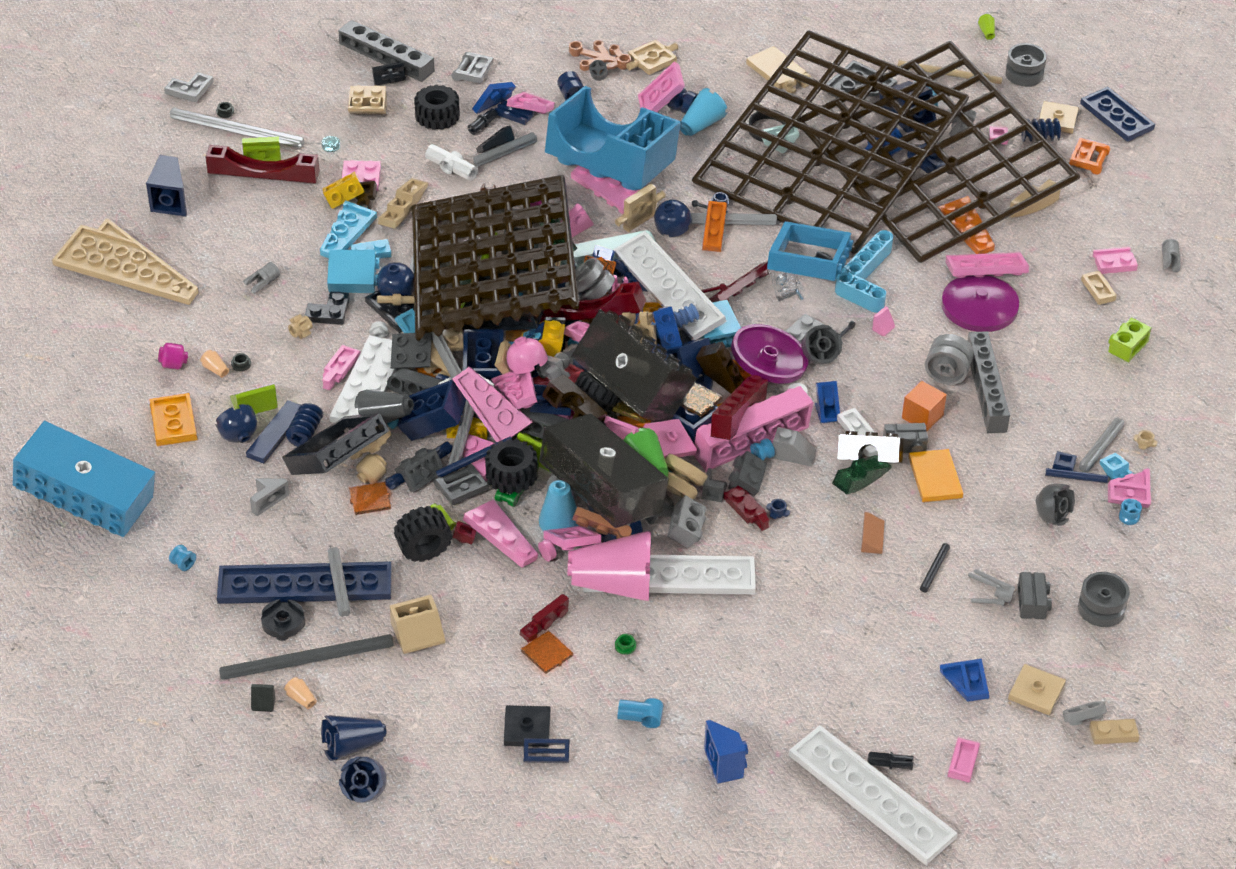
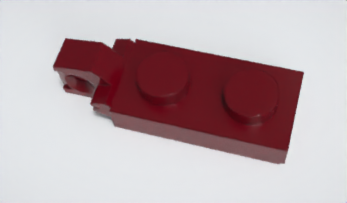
(747, 507)
(544, 618)

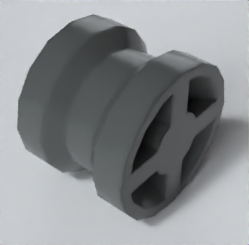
(598, 65)

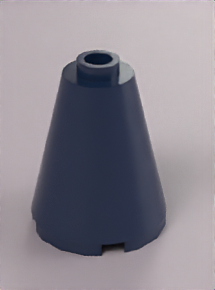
(350, 734)

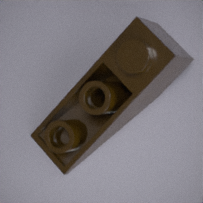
(719, 366)

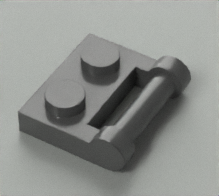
(461, 484)

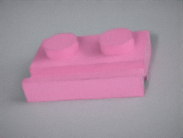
(1115, 260)

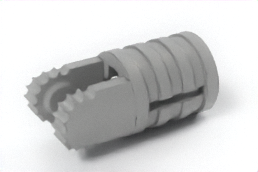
(1171, 254)
(263, 276)

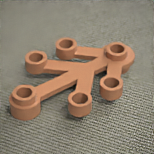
(620, 61)

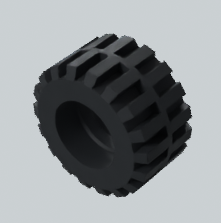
(437, 107)
(597, 391)
(511, 466)
(423, 534)

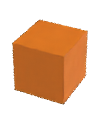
(924, 405)

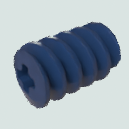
(1045, 128)
(304, 424)

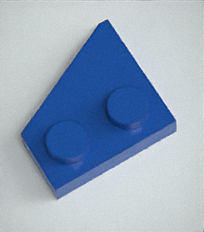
(494, 95)

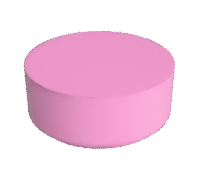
(547, 550)

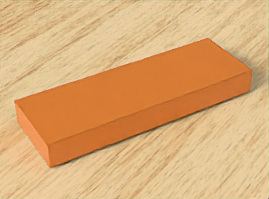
(714, 226)

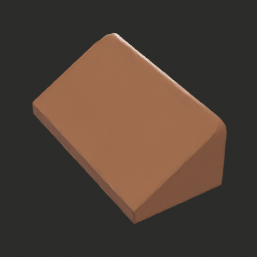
(872, 534)

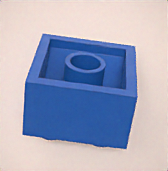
(725, 752)

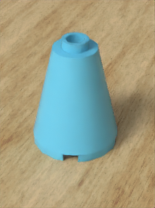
(703, 112)
(558, 507)

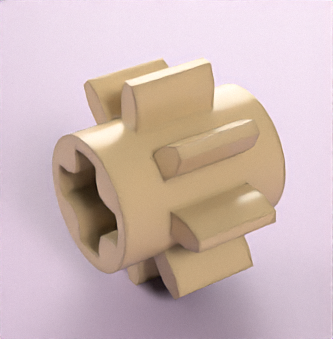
(300, 326)

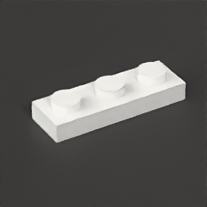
(853, 421)

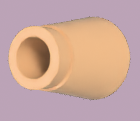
(214, 363)
(298, 691)

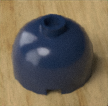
(672, 218)
(395, 279)
(237, 424)
(362, 779)

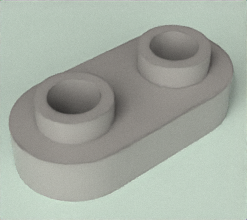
(1091, 710)

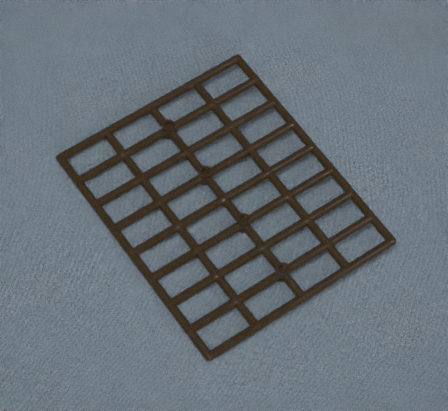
(845, 122)
(951, 163)

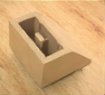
(367, 100)
(417, 624)

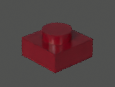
(464, 533)

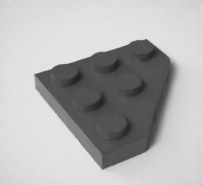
(847, 84)

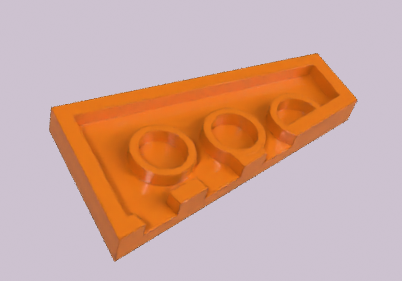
(981, 242)

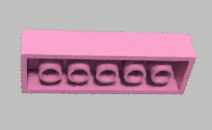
(760, 421)

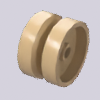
(681, 475)

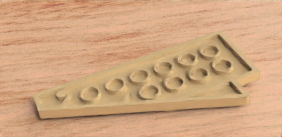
(120, 259)

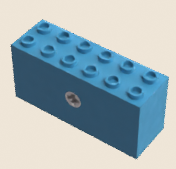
(83, 478)

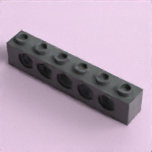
(386, 50)
(988, 383)

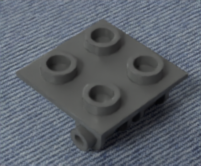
(409, 352)

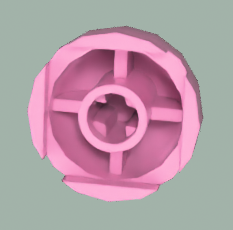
(525, 354)

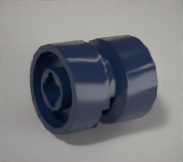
(569, 84)
(682, 100)

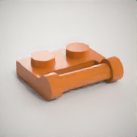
(1083, 153)

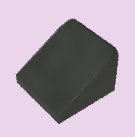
(262, 697)

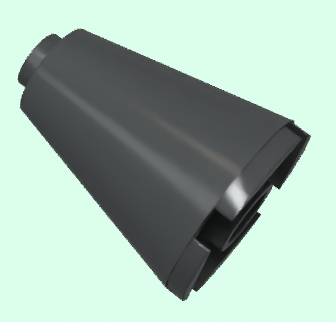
(389, 405)

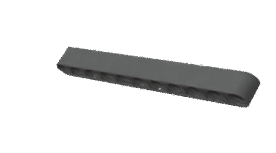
(410, 382)

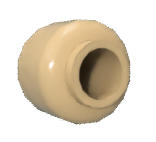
(371, 468)

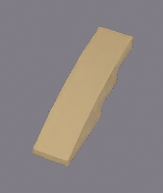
(402, 204)

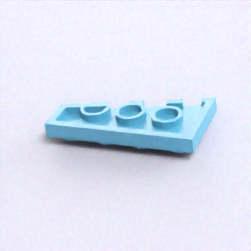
(348, 228)

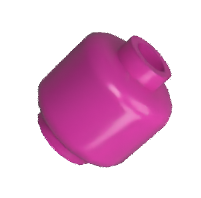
(172, 356)

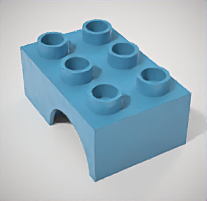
(623, 152)

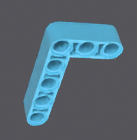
(852, 283)

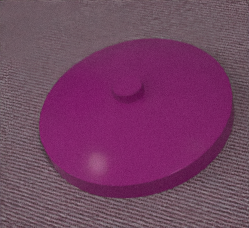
(980, 303)
(769, 353)

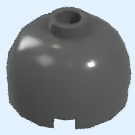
(821, 344)
(1055, 503)

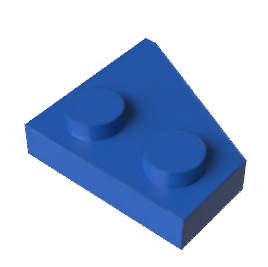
(967, 678)

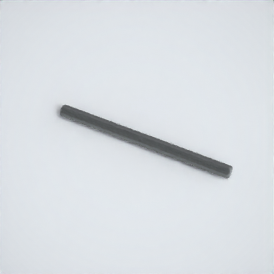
(306, 656)

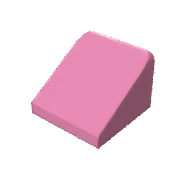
(883, 322)

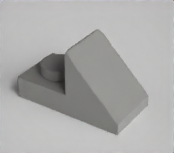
(268, 494)

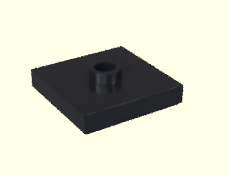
(527, 723)

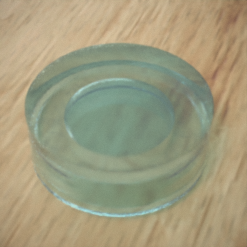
(330, 144)

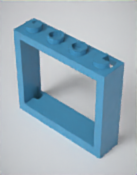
(806, 265)

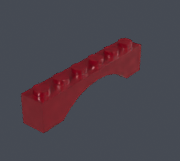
(229, 162)
(625, 299)
(730, 413)

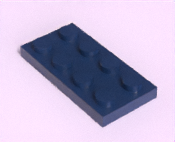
(1117, 114)

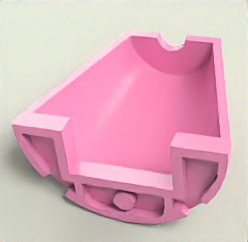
(614, 566)

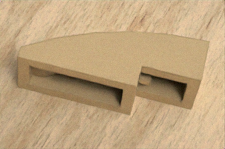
(1040, 205)

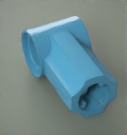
(646, 712)

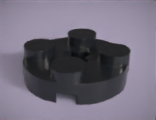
(282, 629)

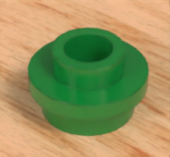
(625, 644)

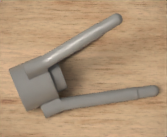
(1003, 590)

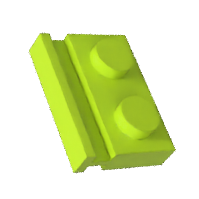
(262, 148)

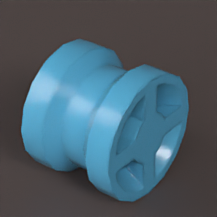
(763, 449)
(1130, 511)
(182, 557)

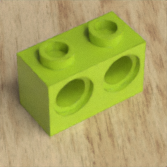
(1129, 339)

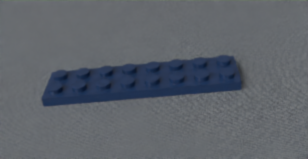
(302, 582)

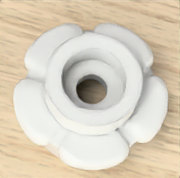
(379, 329)

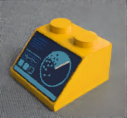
(549, 334)

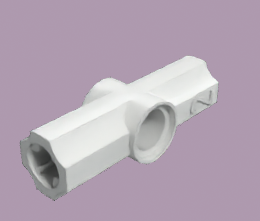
(451, 162)

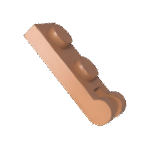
(587, 518)

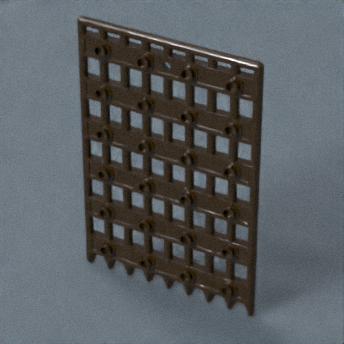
(489, 201)

